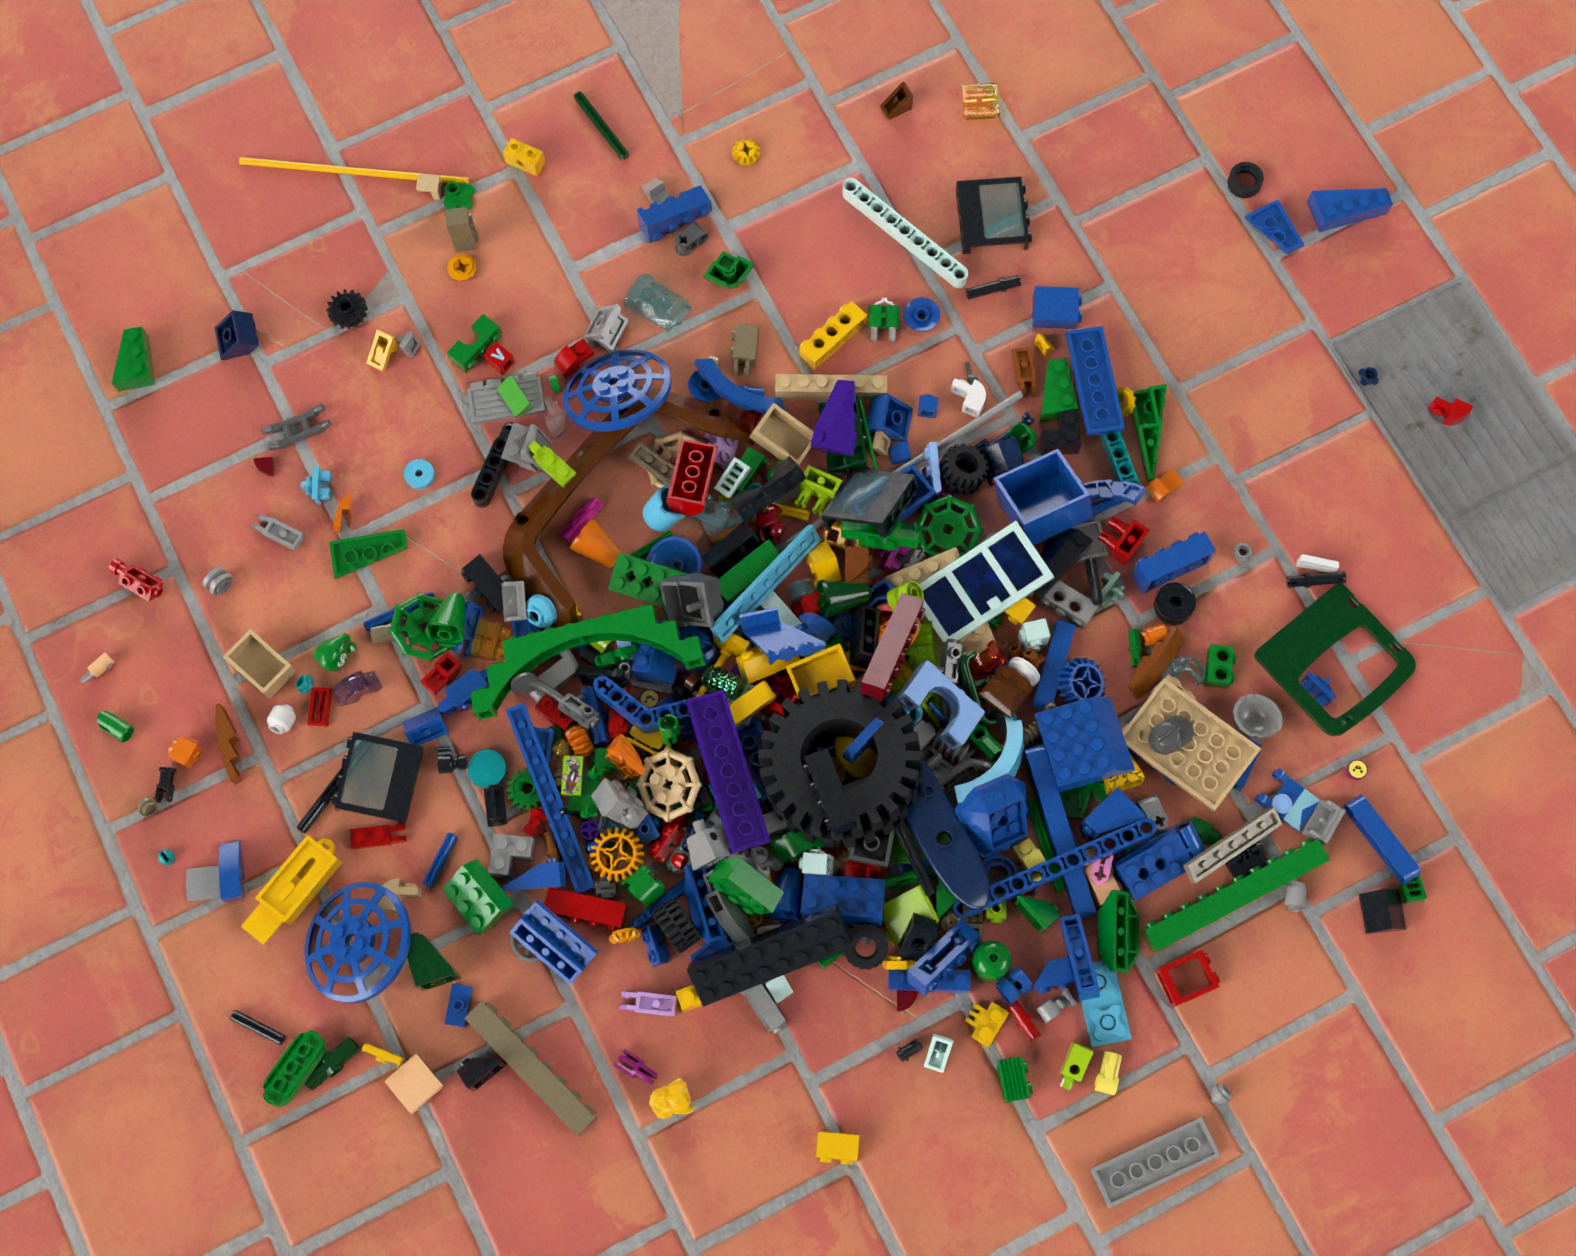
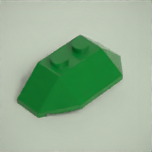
(1118, 932)

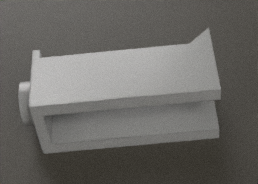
(765, 1008)

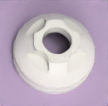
(1025, 669)

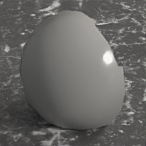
(1256, 717)

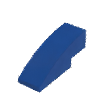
(231, 871)

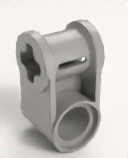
(1153, 810)

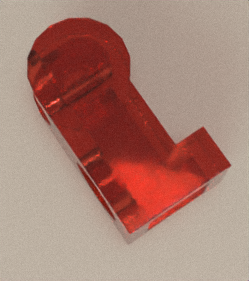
(988, 659)

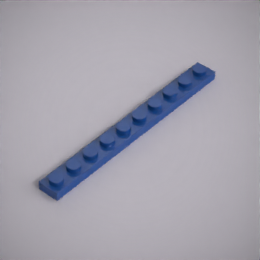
(550, 798)

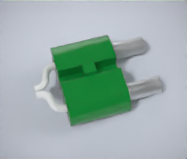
(883, 317)

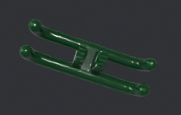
(969, 685)

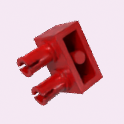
(1131, 538)

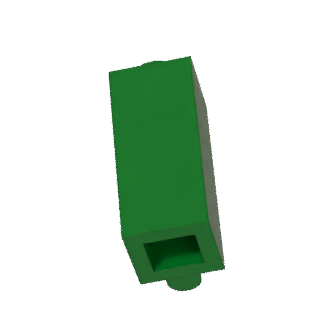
(755, 461)

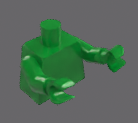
(585, 804)

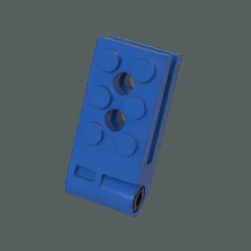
(1172, 850)

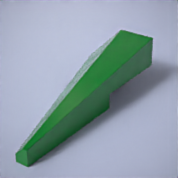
(1148, 424)

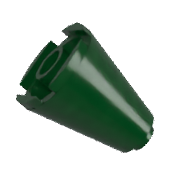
(840, 596)

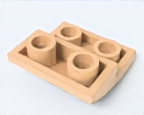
(414, 1083)

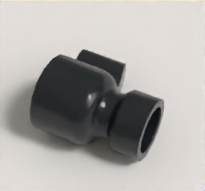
(448, 763)

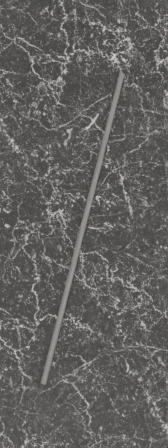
(918, 459)

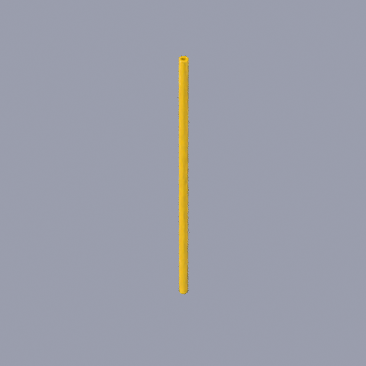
(343, 170)

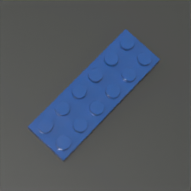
(1094, 381)

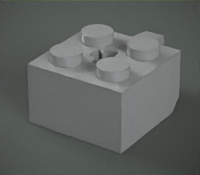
(619, 803)

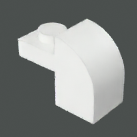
(974, 394)

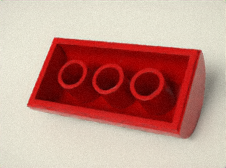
(691, 477)

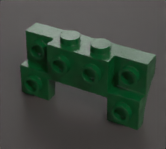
(840, 463)

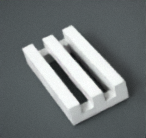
(1317, 564)

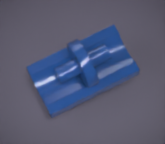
(1318, 688)

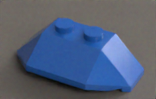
(701, 914)

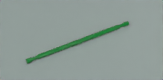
(867, 433)

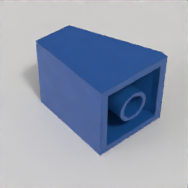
(1110, 816)

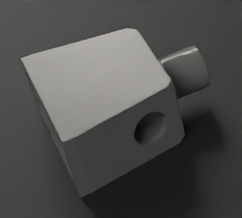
(706, 846)

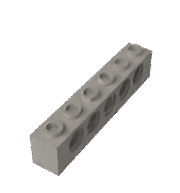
(1070, 597)

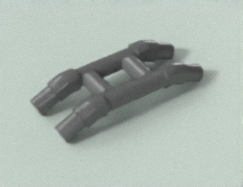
(286, 426)

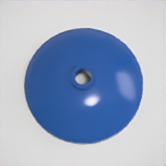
(674, 550)

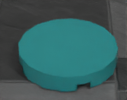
(487, 768)

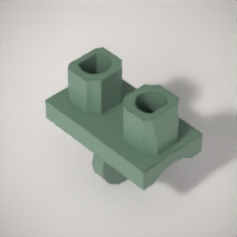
(1113, 588)

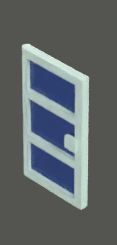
(983, 583)

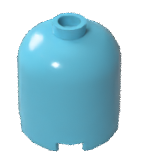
(657, 512)

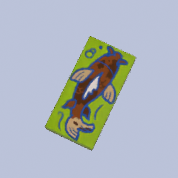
(572, 776)

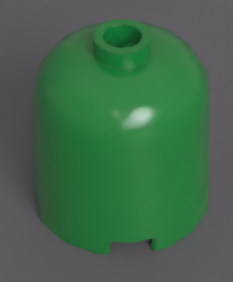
(982, 964)

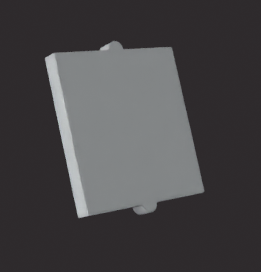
(202, 883)

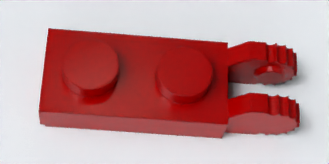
(375, 836)

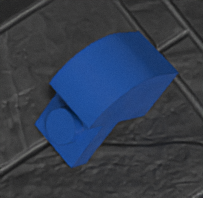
(816, 625)

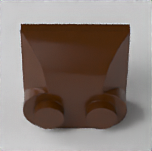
(1006, 690)

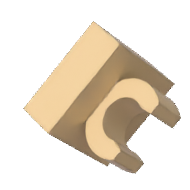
(880, 443)

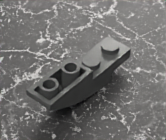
(728, 914)

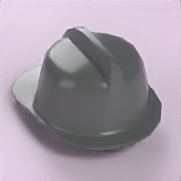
(1170, 735)

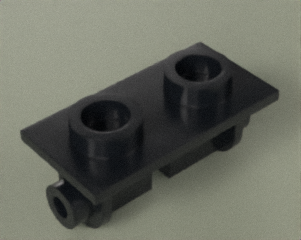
(495, 806)

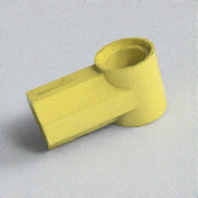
(1107, 1078)

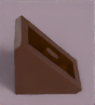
(898, 102)

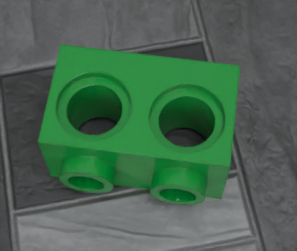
(1214, 666)

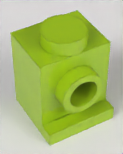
(996, 917)

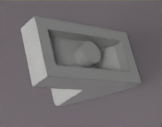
(655, 191)

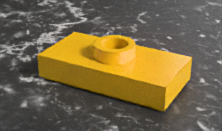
(382, 1055)

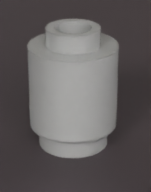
(1295, 896)

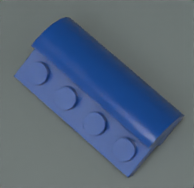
(553, 942)

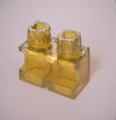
(488, 638)

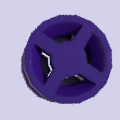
(589, 826)

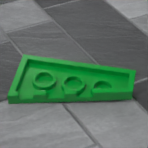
(358, 552)

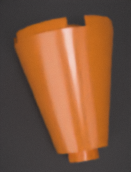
(596, 545)

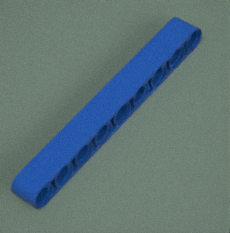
(1058, 828)

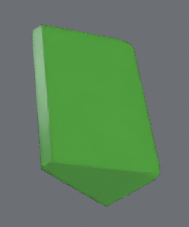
(513, 396)

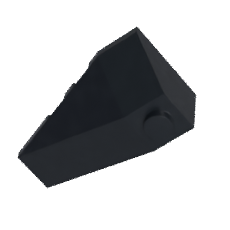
(1061, 554)

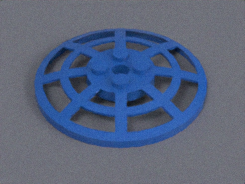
(625, 385)
(363, 943)

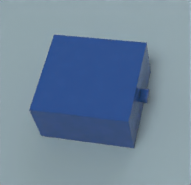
(1043, 497)

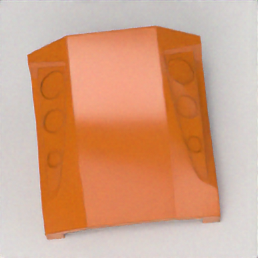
(625, 757)

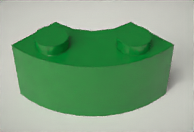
(792, 845)

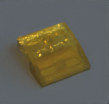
(980, 101)

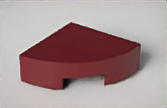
(265, 465)
(905, 999)

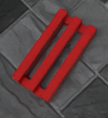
(318, 722)

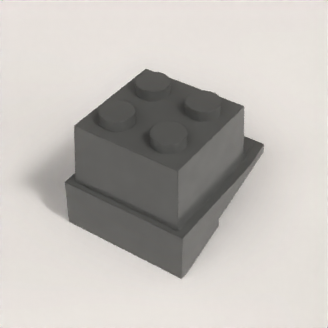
(692, 599)

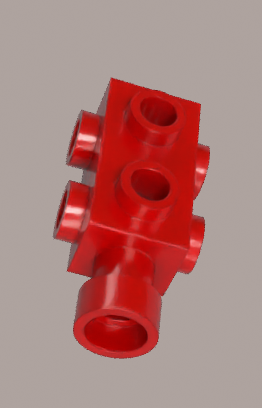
(137, 580)

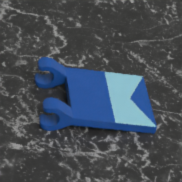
(1302, 801)

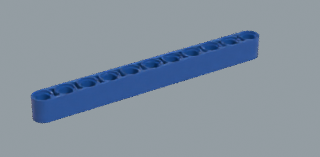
(1065, 868)

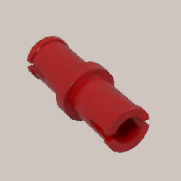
(1024, 1021)

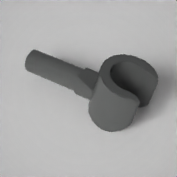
(970, 379)

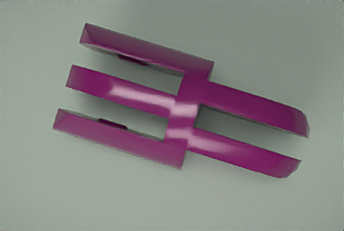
(636, 1068)

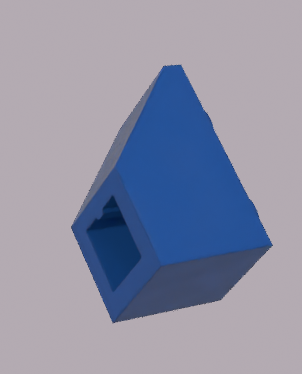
(1054, 974)

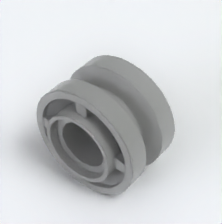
(218, 581)

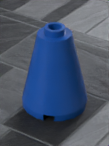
(789, 905)

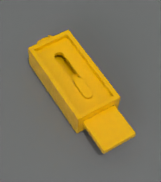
(292, 887)

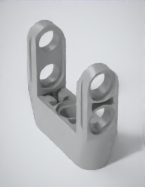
(558, 674)

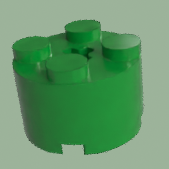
(643, 886)

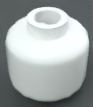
(281, 718)

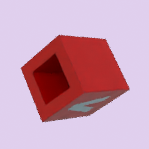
(499, 358)

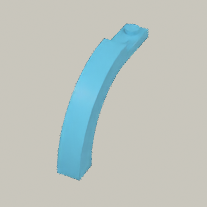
(1008, 761)

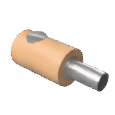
(98, 667)

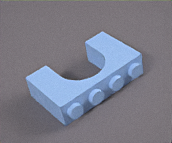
(964, 711)

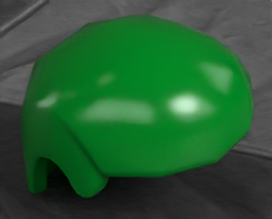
(1024, 435)

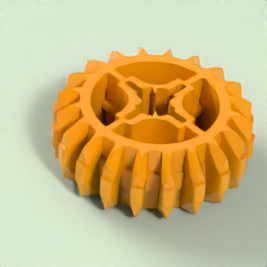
(619, 846)

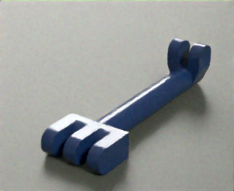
(1026, 419)

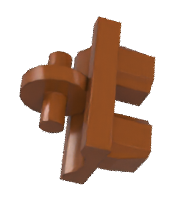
(1029, 654)

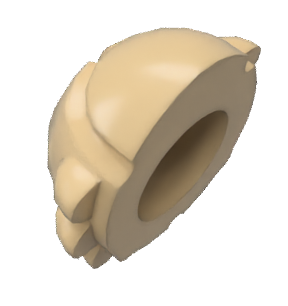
(946, 920)

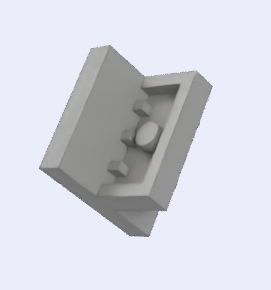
(606, 326)

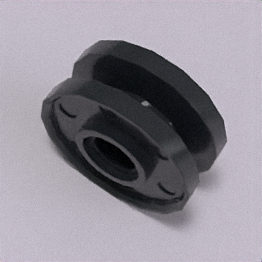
(1174, 592)

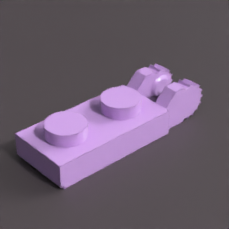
(651, 1003)

